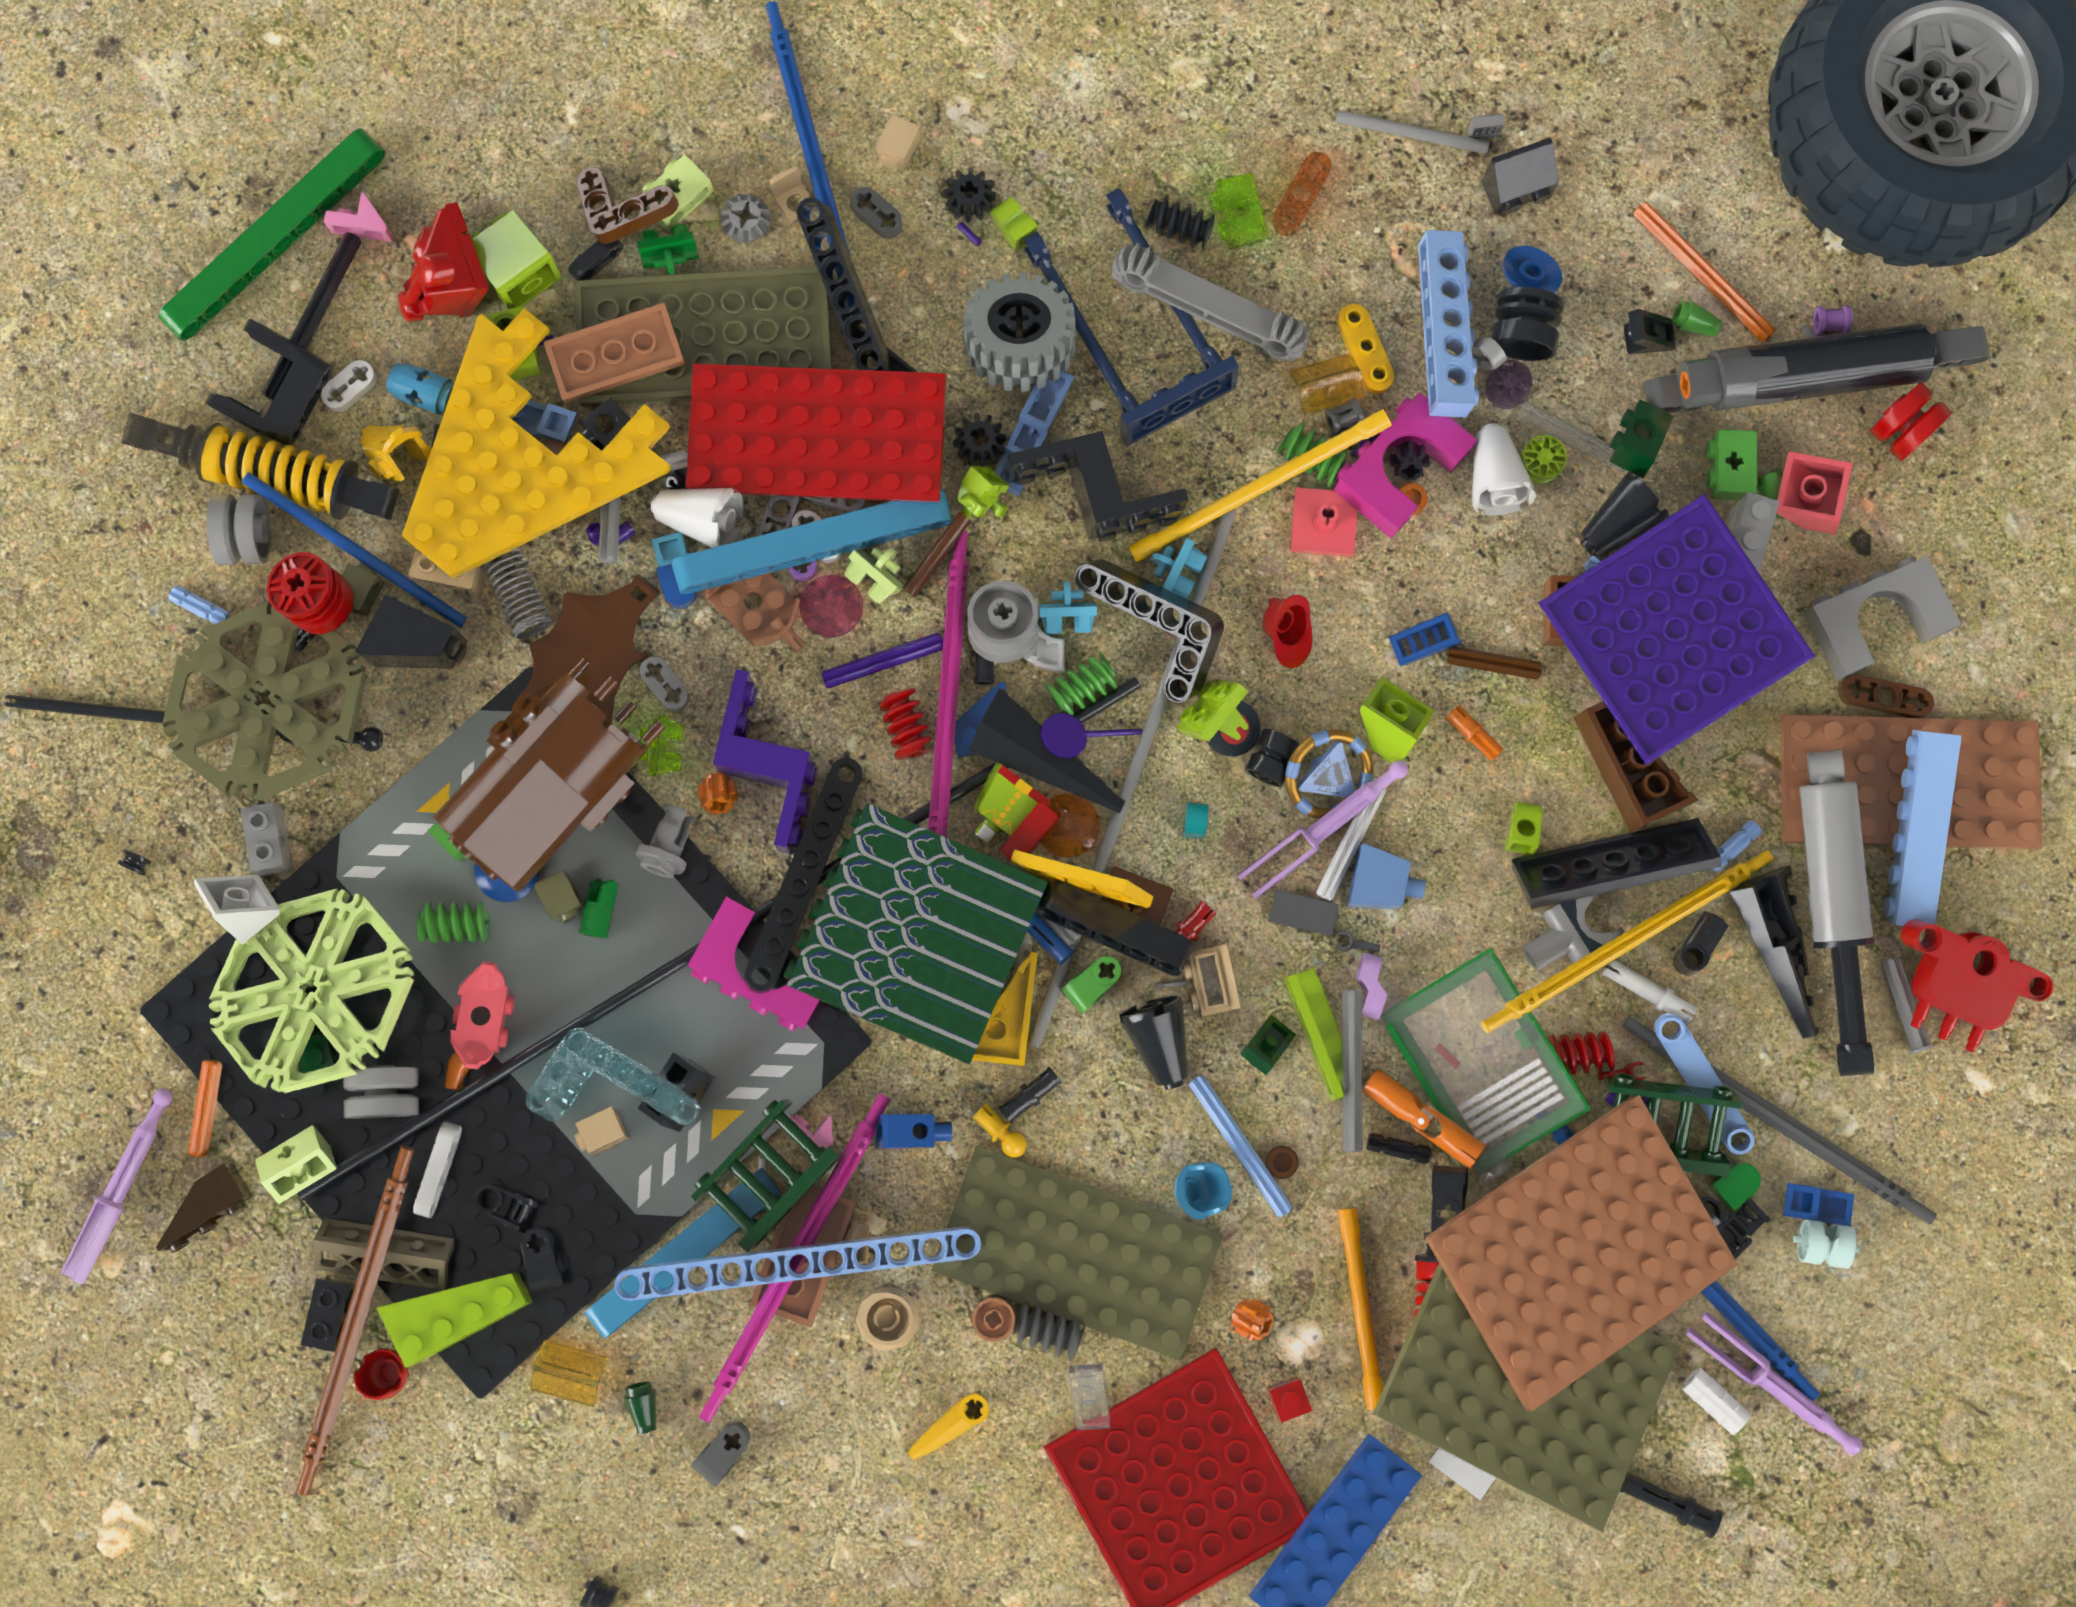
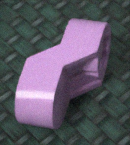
(1374, 993)

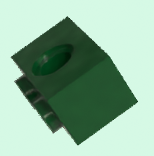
(1640, 439)

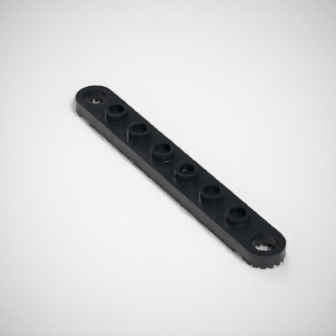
(803, 875)

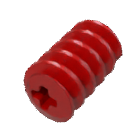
(904, 725)
(1585, 1051)

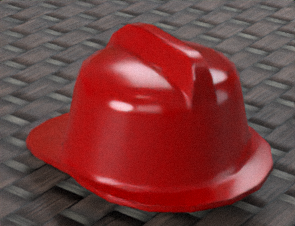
(1290, 629)

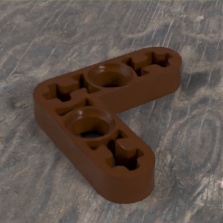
(611, 213)

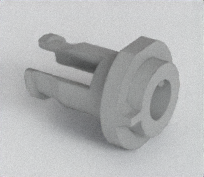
(667, 844)

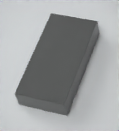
(1303, 913)

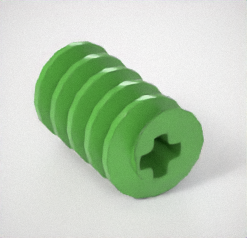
(1298, 443)
(1082, 685)
(453, 923)

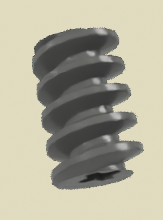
(1048, 1331)

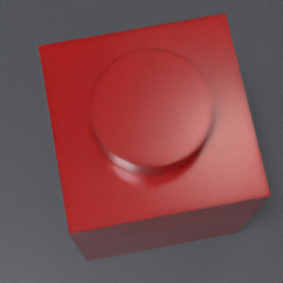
(1289, 1399)

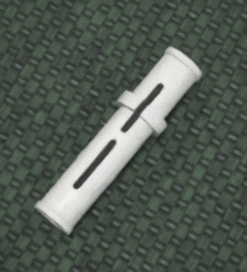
(1650, 991)

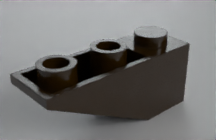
(208, 1200)

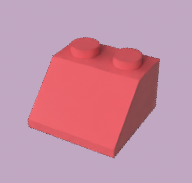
(1813, 491)

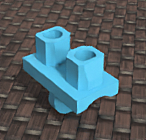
(1187, 557)
(1053, 612)

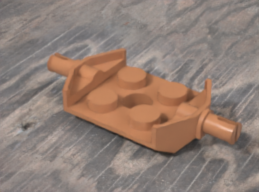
(762, 625)

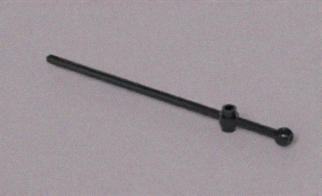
(369, 739)

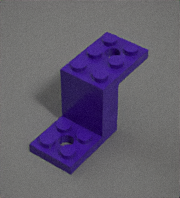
(765, 762)

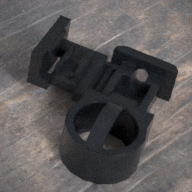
(1738, 1225)

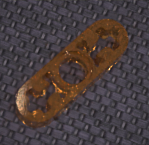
(1305, 171)

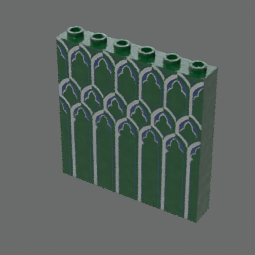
(915, 933)

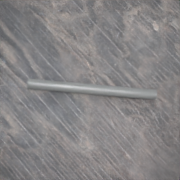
(1412, 131)

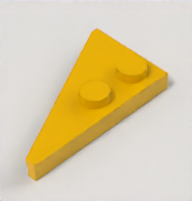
(1008, 1026)

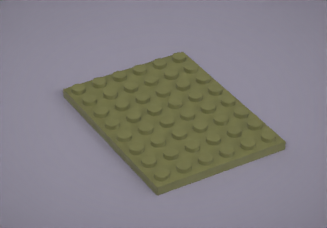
(1563, 1452)

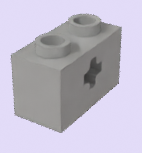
(266, 839)

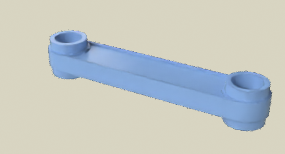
(1699, 1073)

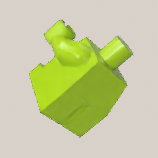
(981, 491)

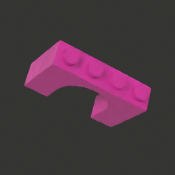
(1365, 481)
(716, 961)

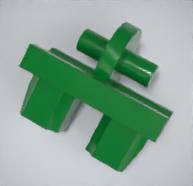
(667, 250)

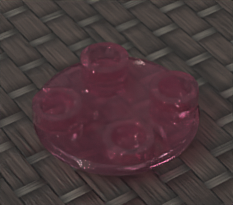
(831, 606)

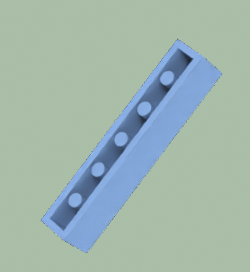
(1922, 827)

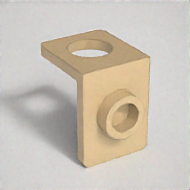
(786, 185)

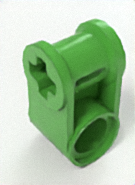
(1088, 987)

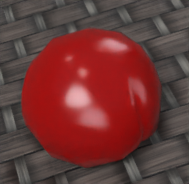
(381, 1375)

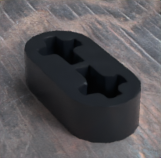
(594, 259)

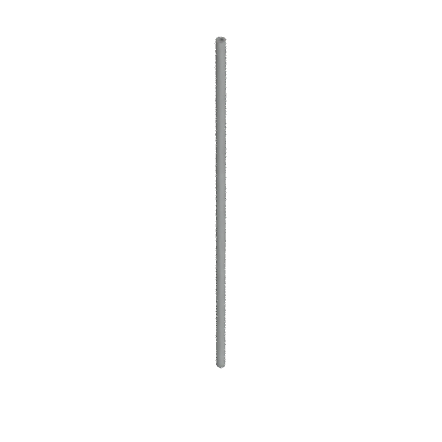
(1132, 775)

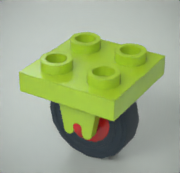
(1222, 719)

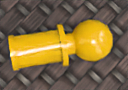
(1012, 1143)

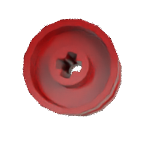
(1910, 421)

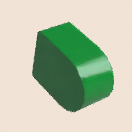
(1738, 1187)

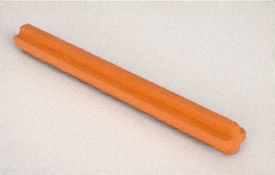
(1704, 271)

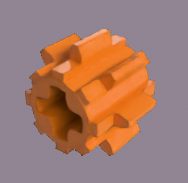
(717, 793)
(1252, 1319)

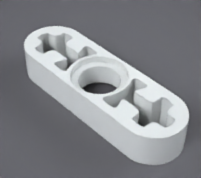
(437, 1169)

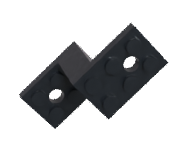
(1095, 486)

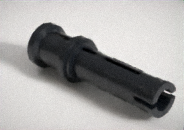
(1684, 1510)

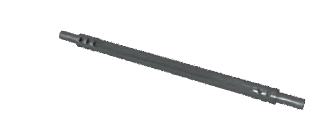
(1803, 1135)

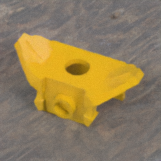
(380, 442)

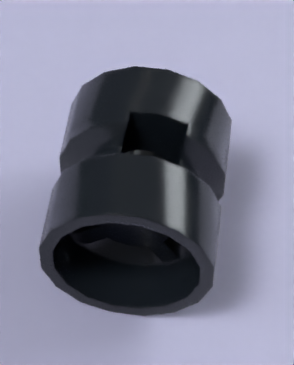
(1272, 758)

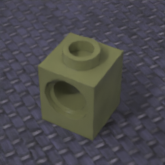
(364, 586)
(559, 897)

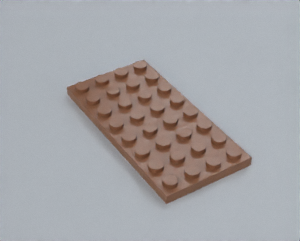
(1994, 788)

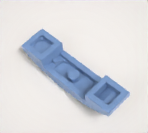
(546, 421)

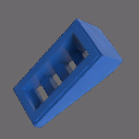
(1432, 624)

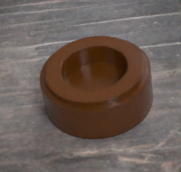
(1282, 1162)

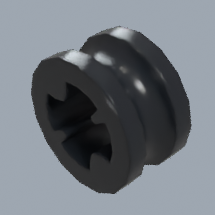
(134, 862)

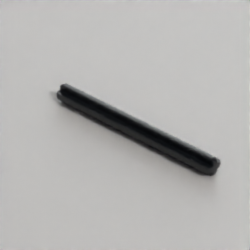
(316, 307)

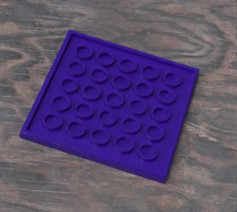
(1676, 629)

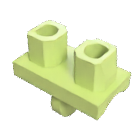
(863, 565)

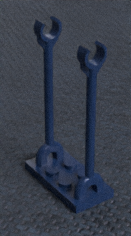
(1166, 404)

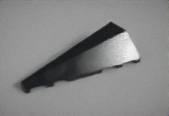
(1014, 740)

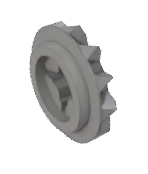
(753, 228)

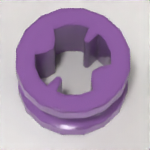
(812, 569)

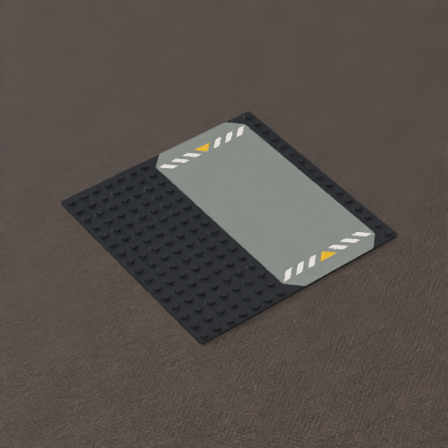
(598, 1205)

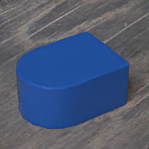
(671, 591)

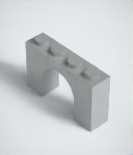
(1752, 524)
(1911, 586)

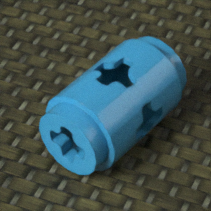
(407, 383)

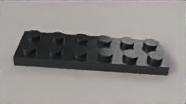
(1615, 863)

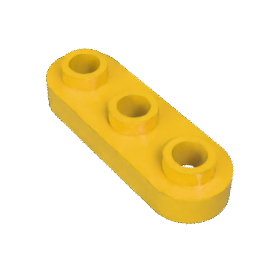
(1368, 361)

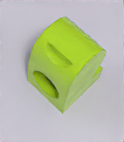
(1013, 222)
(1524, 828)

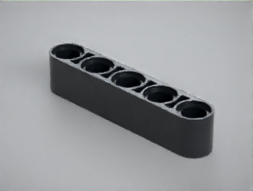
(1114, 927)

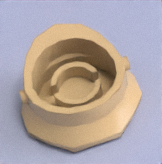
(888, 1318)

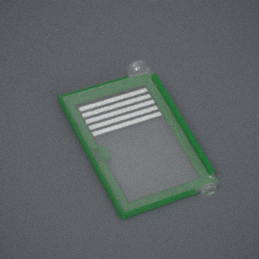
(1494, 1084)

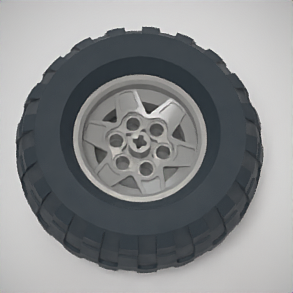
(1952, 198)

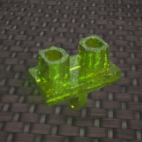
(659, 760)

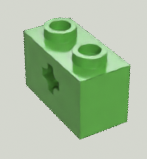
(1741, 450)

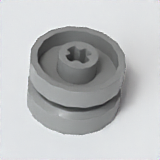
(238, 529)
(1002, 621)
(380, 1090)

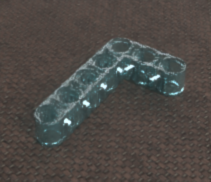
(581, 1063)

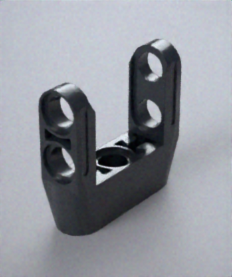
(295, 396)

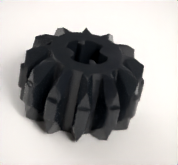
(957, 191)
(979, 428)

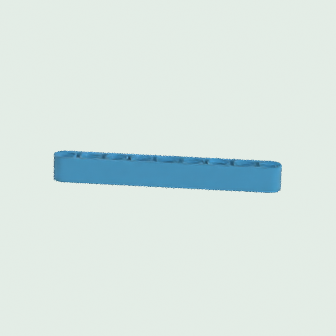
(808, 543)

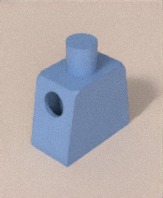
(1382, 880)

